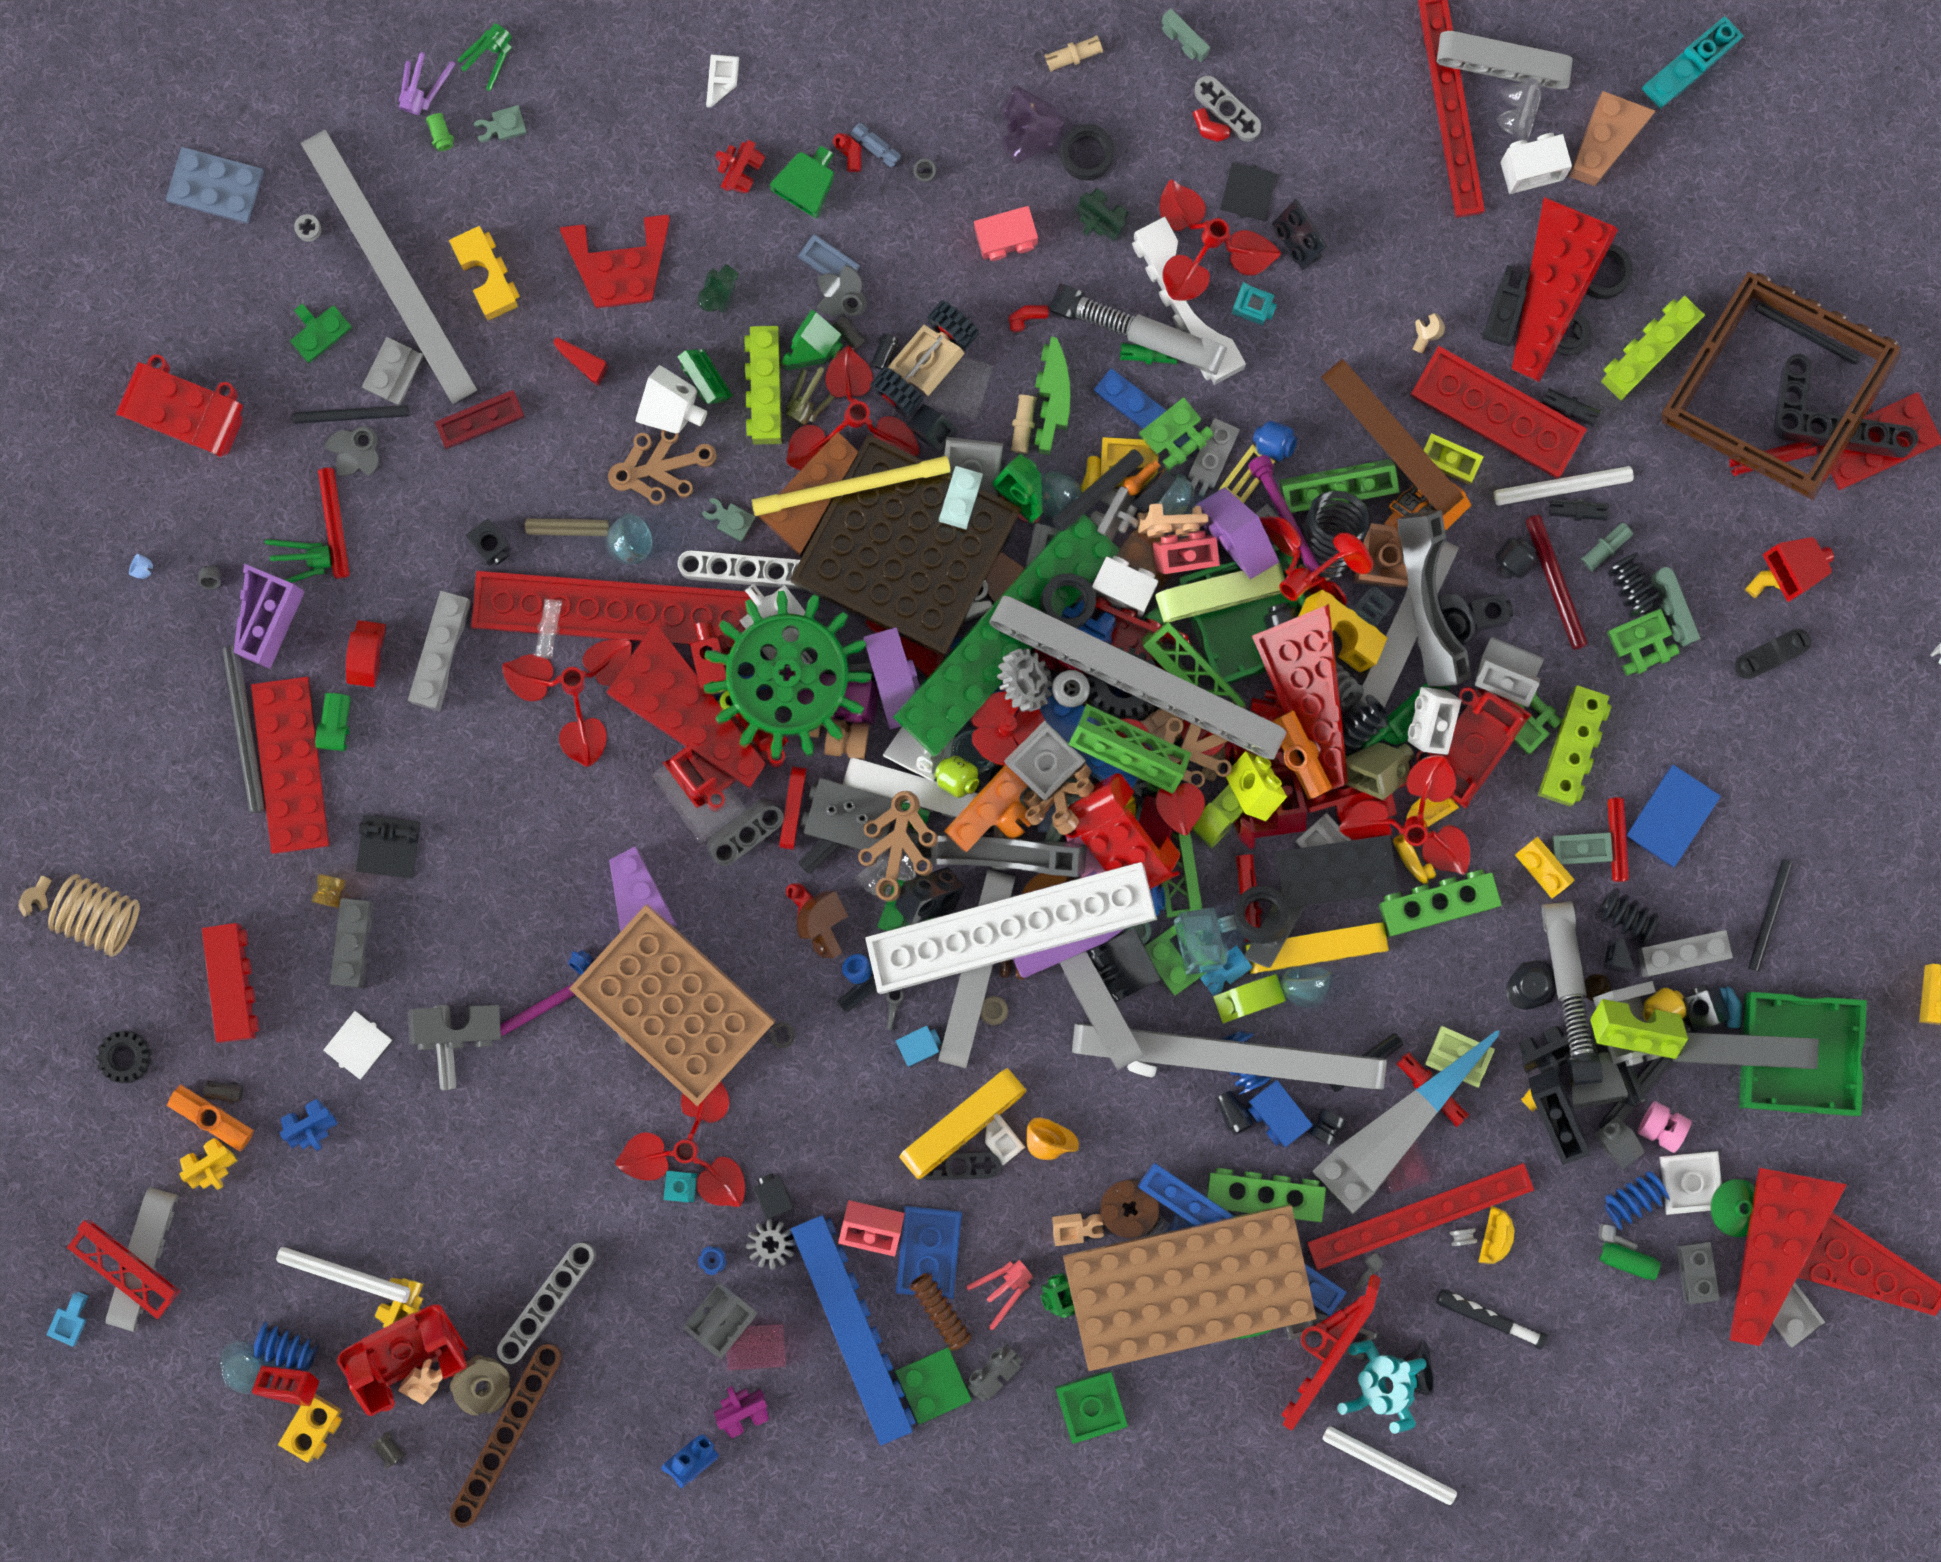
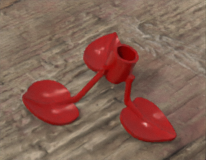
(1187, 279)
(849, 377)
(1300, 580)
(532, 674)
(1433, 780)
(1187, 803)
(646, 1159)

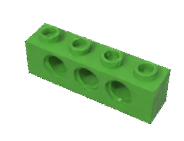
(1361, 480)
(1484, 899)
(1309, 1209)

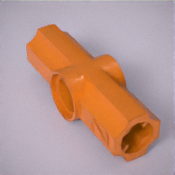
(1309, 770)
(226, 1126)

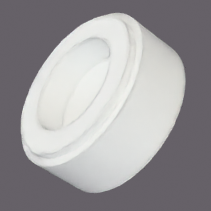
(1143, 1068)

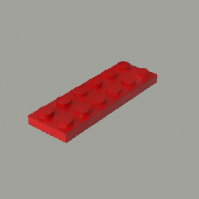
(1498, 412)
(290, 765)

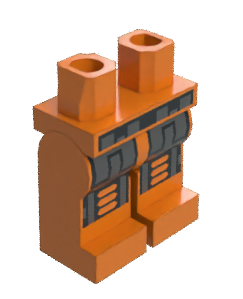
(1414, 501)

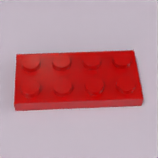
(1911, 412)

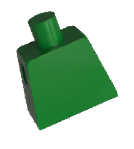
(806, 181)

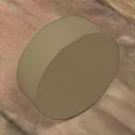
(994, 1010)

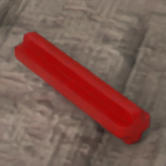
(1617, 828)

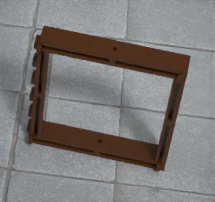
(1809, 312)

